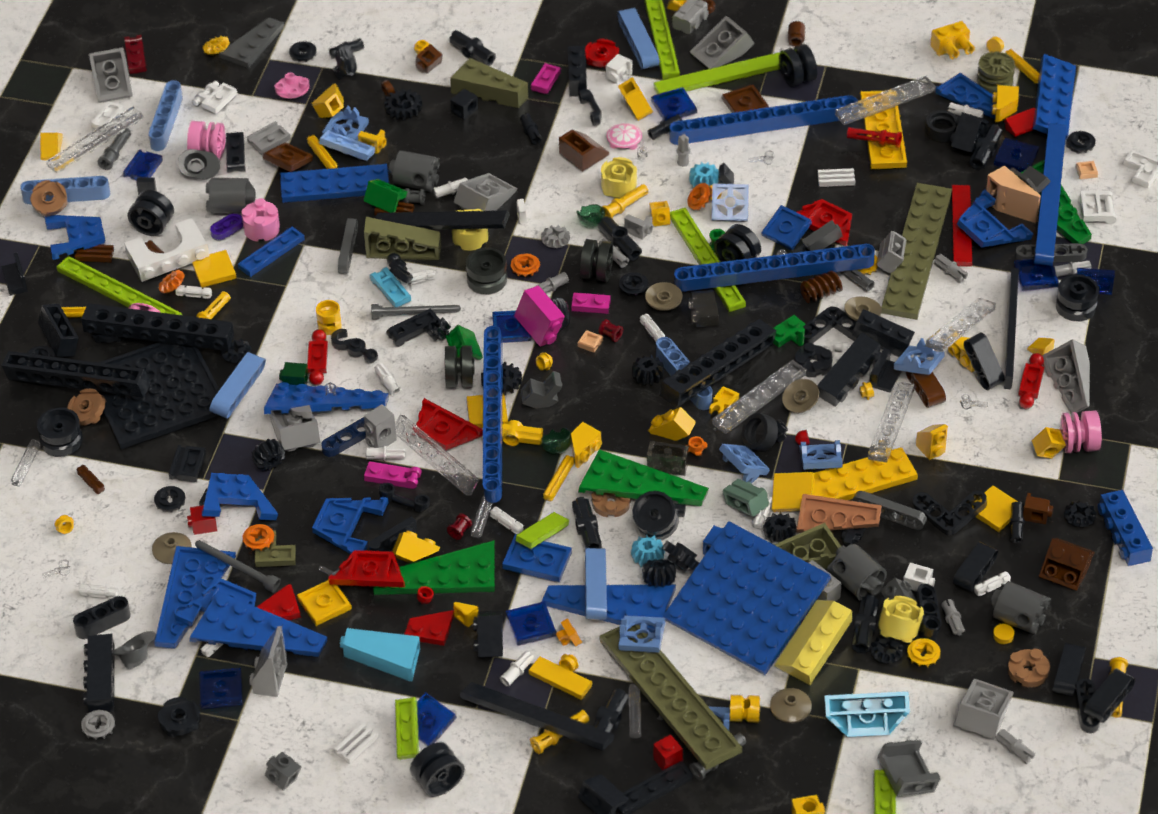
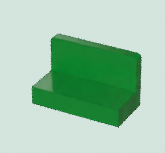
(384, 195)
(461, 337)

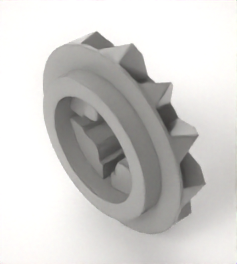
(551, 241)
(92, 720)

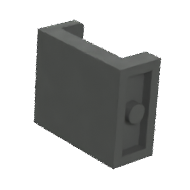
(907, 768)

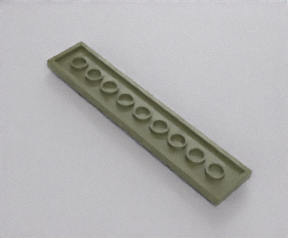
(922, 235)
(675, 701)

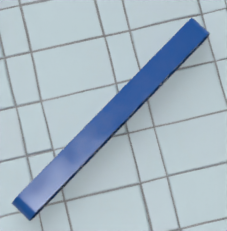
(759, 120)
(1050, 195)
(774, 267)
(492, 414)

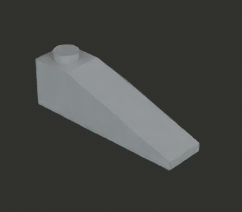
(1070, 371)

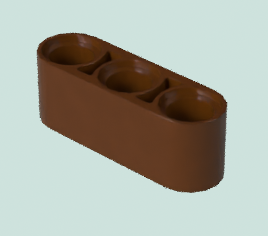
(927, 388)

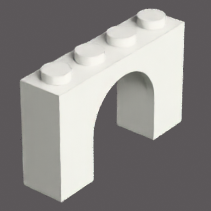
(152, 264)

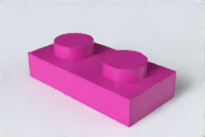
(546, 78)
(591, 303)

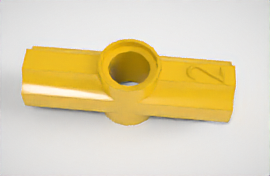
(515, 432)

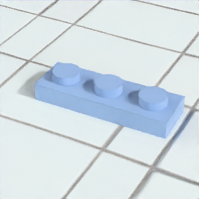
(347, 145)

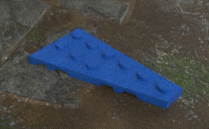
(291, 396)
(189, 576)
(621, 600)
(250, 627)

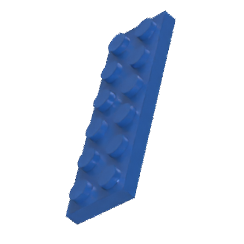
(1054, 94)
(330, 182)

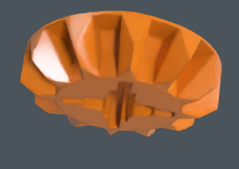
(703, 193)
(523, 260)
(171, 281)
(254, 532)

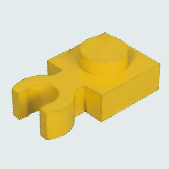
(723, 400)

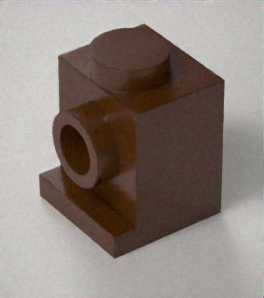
(431, 55)
(1037, 509)

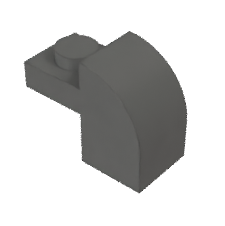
(542, 394)

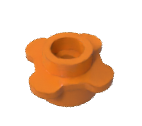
(696, 445)

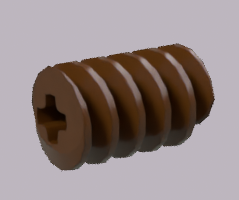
(820, 285)

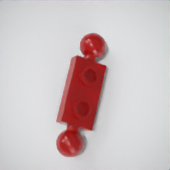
(317, 357)
(1031, 381)

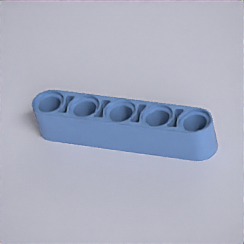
(638, 38)
(165, 115)
(77, 188)
(675, 360)
(237, 385)
(595, 583)

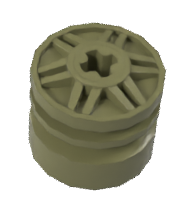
(995, 70)

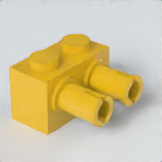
(951, 39)

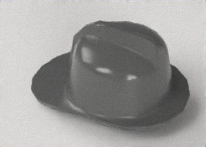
(198, 164)
(135, 650)

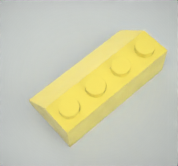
(815, 640)

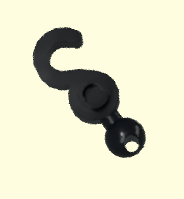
(398, 268)
(355, 347)

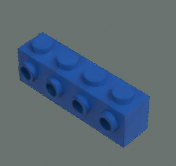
(1125, 528)

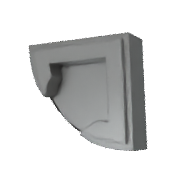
(304, 411)

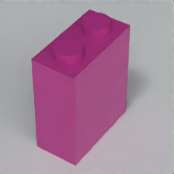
(539, 316)

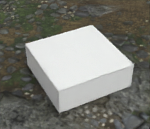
(521, 211)

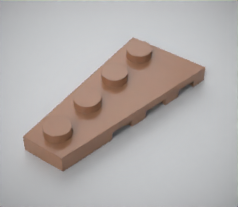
(836, 513)

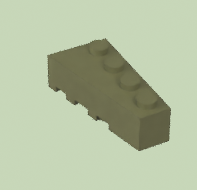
(489, 84)
(408, 241)
(814, 544)

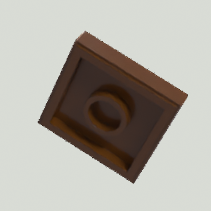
(744, 99)
(287, 157)

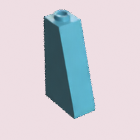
(383, 651)

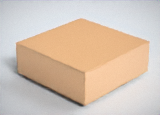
(1086, 170)
(590, 341)

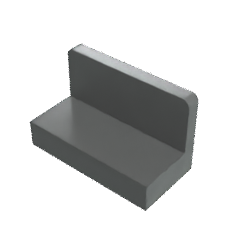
(1033, 178)
(823, 237)

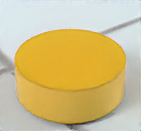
(995, 44)
(1003, 634)

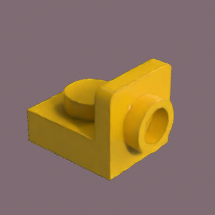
(378, 141)
(660, 212)

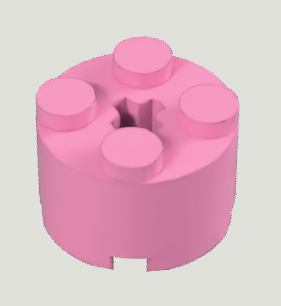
(260, 220)

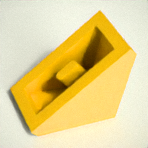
(50, 144)

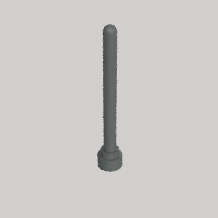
(379, 311)
(270, 582)

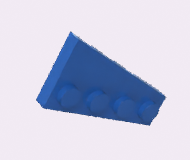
(967, 92)

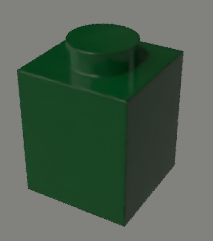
(294, 373)

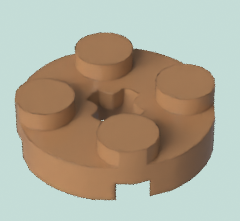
(51, 207)
(94, 410)
(605, 508)
(1033, 658)

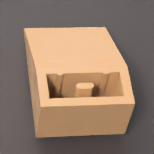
(1013, 195)

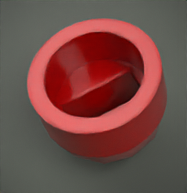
(802, 436)
(428, 594)

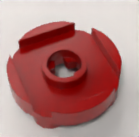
(594, 56)

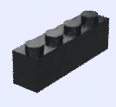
(849, 369)
(100, 673)

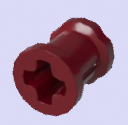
(606, 326)
(459, 526)

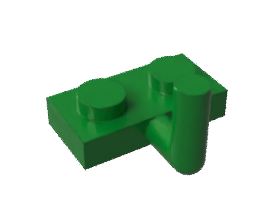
(789, 330)

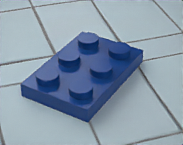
(542, 561)

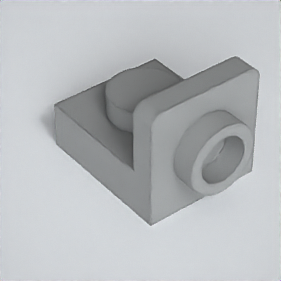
(638, 227)

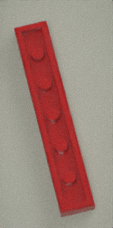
(961, 241)

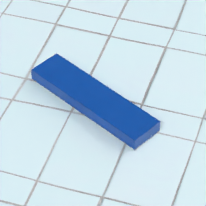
(271, 251)

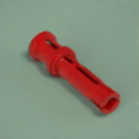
(883, 136)

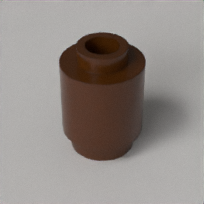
(796, 33)

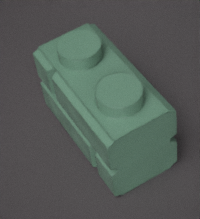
(746, 497)

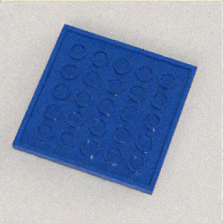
(747, 597)

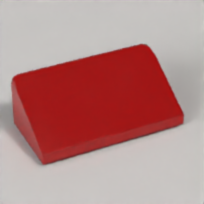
(1021, 122)

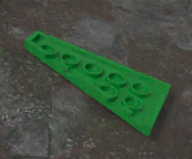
(1068, 221)
(631, 480)
(453, 572)

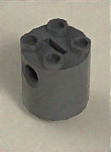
(415, 170)
(229, 195)
(857, 571)
(1020, 607)

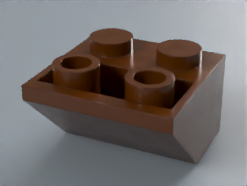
(581, 149)
(1066, 563)

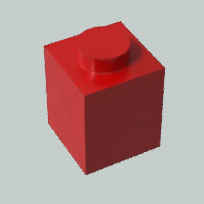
(200, 523)
(667, 752)

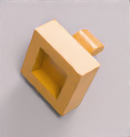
(568, 634)

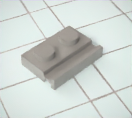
(268, 137)

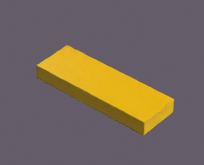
(560, 678)

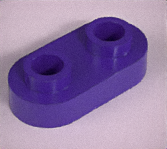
(226, 226)

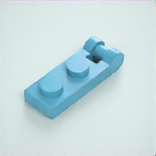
(390, 287)

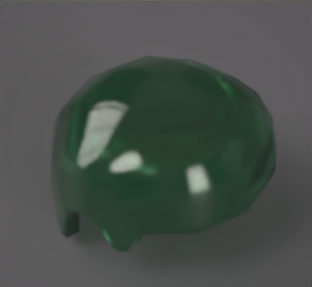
(590, 215)
(556, 441)

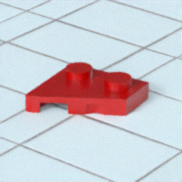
(282, 604)
(431, 627)

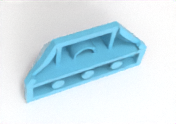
(867, 713)

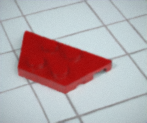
(823, 212)
(446, 427)
(369, 569)

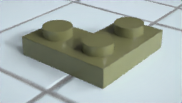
(275, 555)

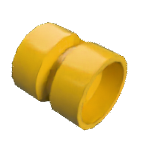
(328, 316)
(737, 710)

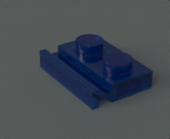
(143, 165)
(1104, 278)

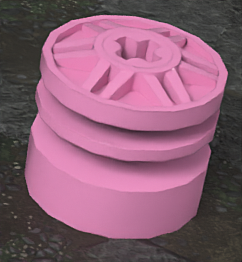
(207, 139)
(1083, 431)

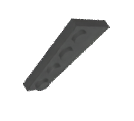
(252, 44)

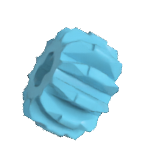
(703, 174)
(646, 549)

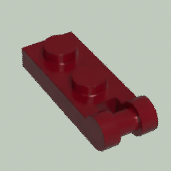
(135, 54)

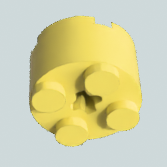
(618, 177)
(470, 238)
(900, 618)

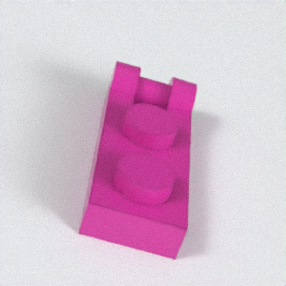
(392, 474)

